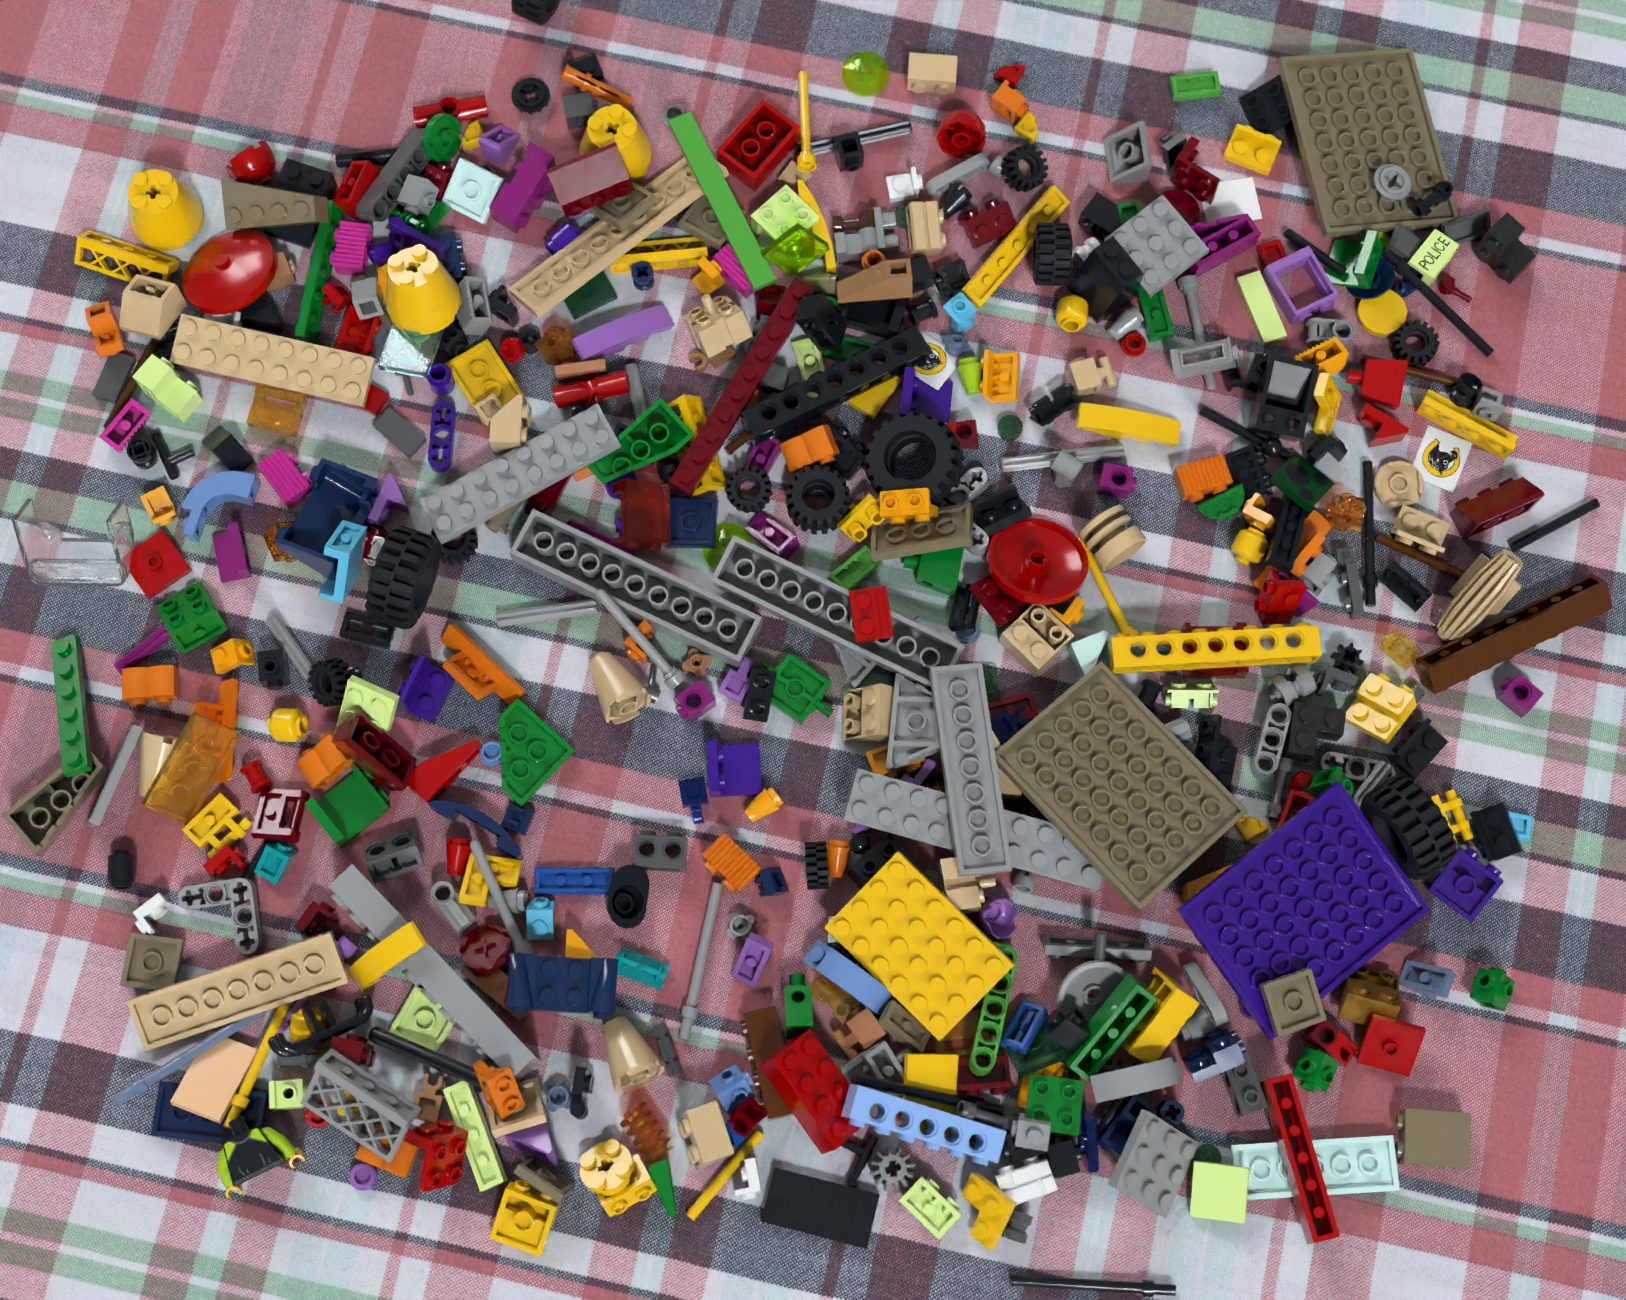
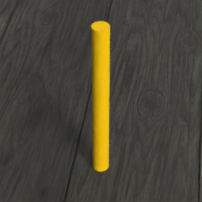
(724, 1175)

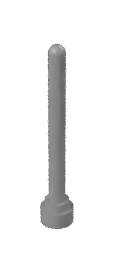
(1189, 286)
(672, 676)
(519, 944)

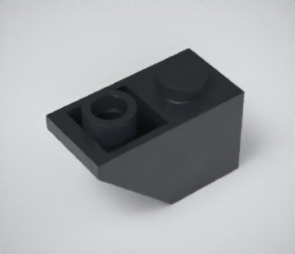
(1100, 217)

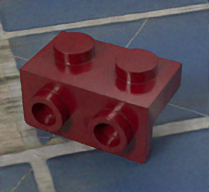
(988, 223)
(996, 1081)

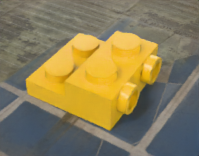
(1380, 707)
(524, 1218)

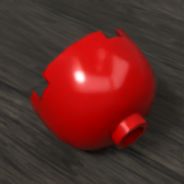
(961, 133)
(253, 165)

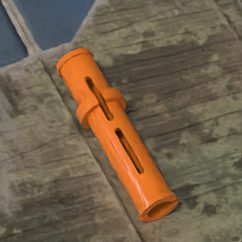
(587, 83)

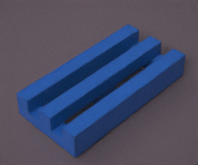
(1036, 1024)

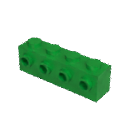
(1111, 1026)

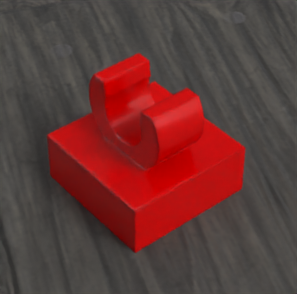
(337, 293)

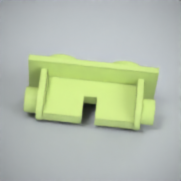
(1180, 694)

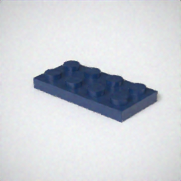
(181, 1124)

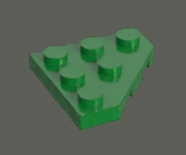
(528, 752)

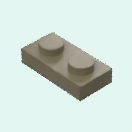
(904, 1027)

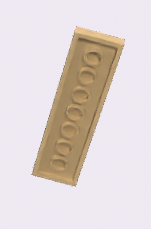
(273, 360)
(238, 990)

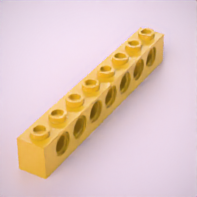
(1306, 637)

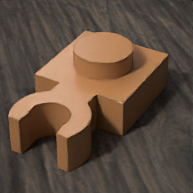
(715, 360)
(429, 1100)

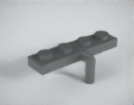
(1097, 948)

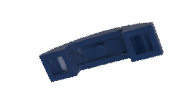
(452, 810)

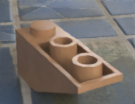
(879, 282)

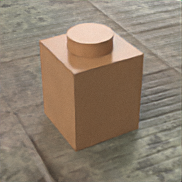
(284, 273)

